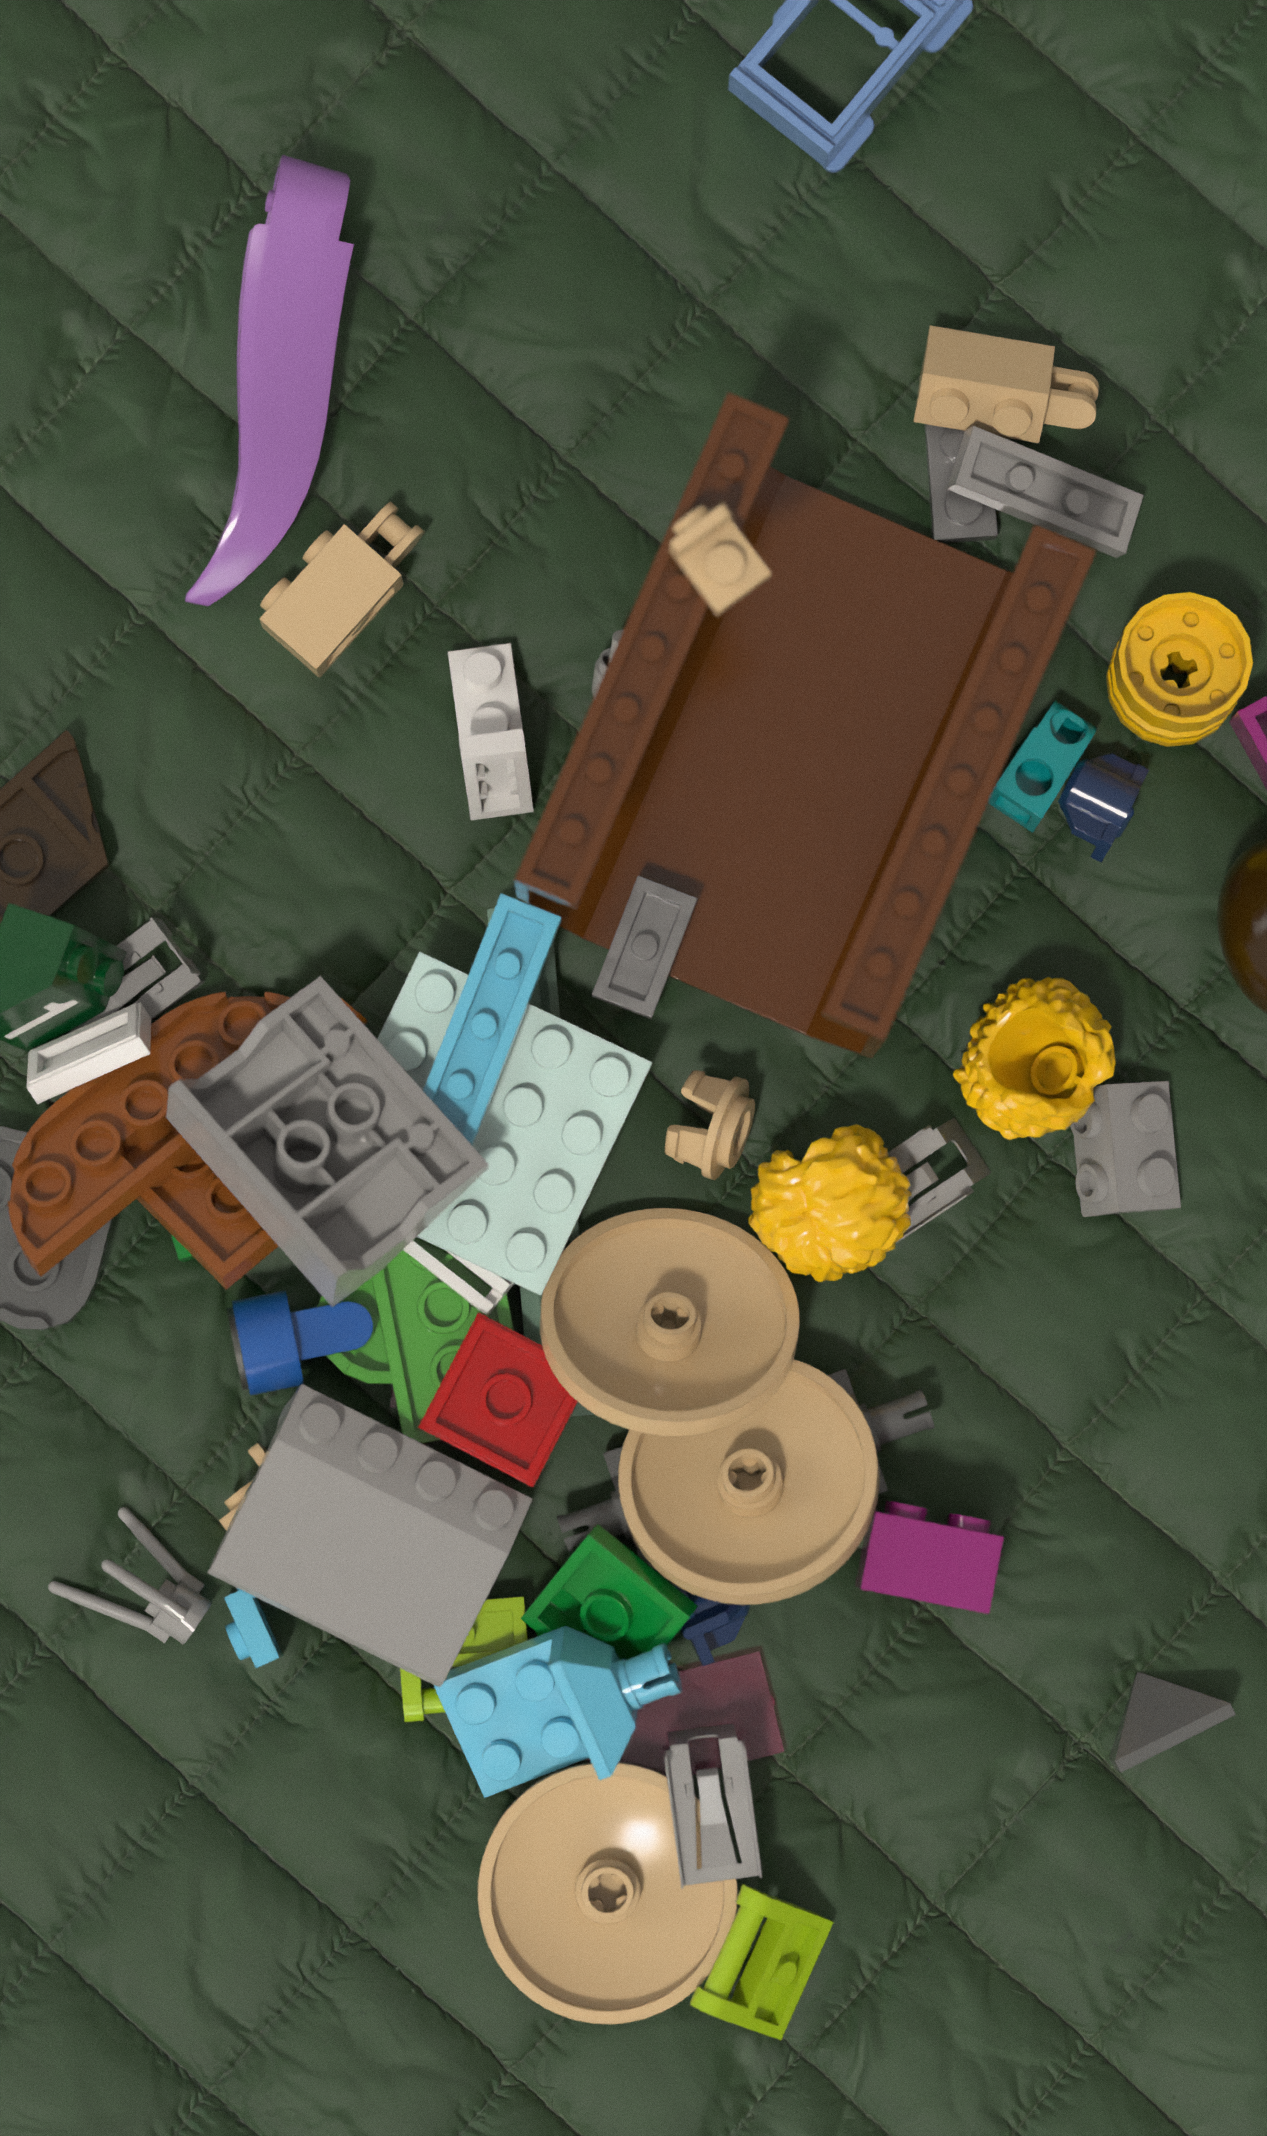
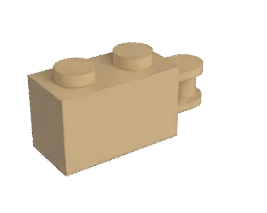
(1000, 386)
(338, 590)

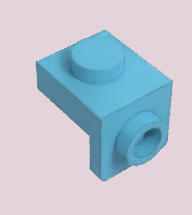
(250, 1631)

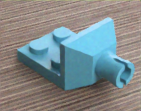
(551, 1706)

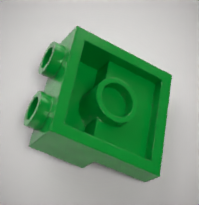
(611, 1598)

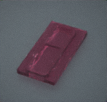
(711, 1696)

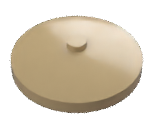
(669, 1322)
(759, 1502)
(591, 1900)

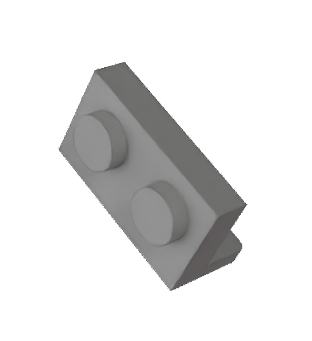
(1127, 1151)

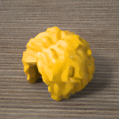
(1036, 1058)
(833, 1207)

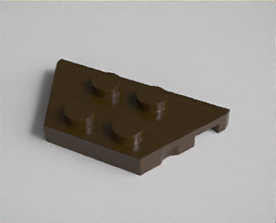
(49, 832)

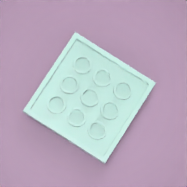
(541, 1134)

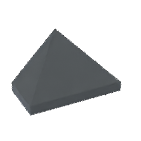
(1162, 1717)

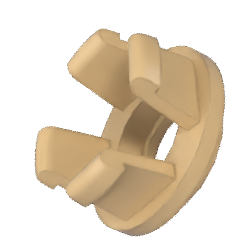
(728, 1130)

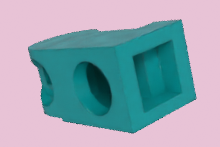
(1042, 766)

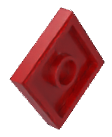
(501, 1401)

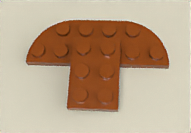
(116, 1146)

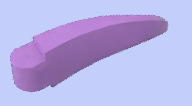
(284, 364)

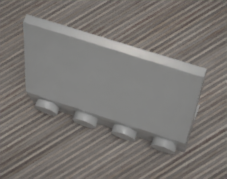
(325, 1140)
(370, 1535)

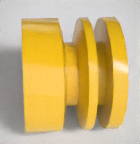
(1196, 639)

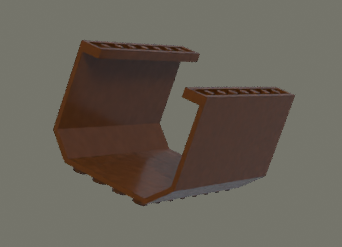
(803, 748)

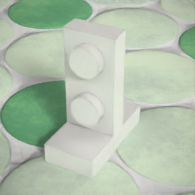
(490, 731)

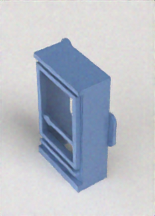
(837, 142)

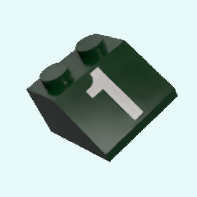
(51, 977)

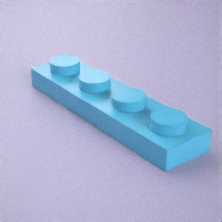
(490, 1012)

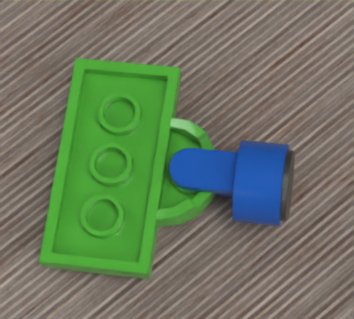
(388, 1331)

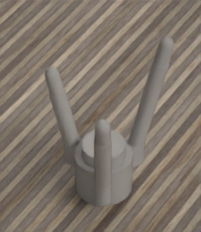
(174, 1608)

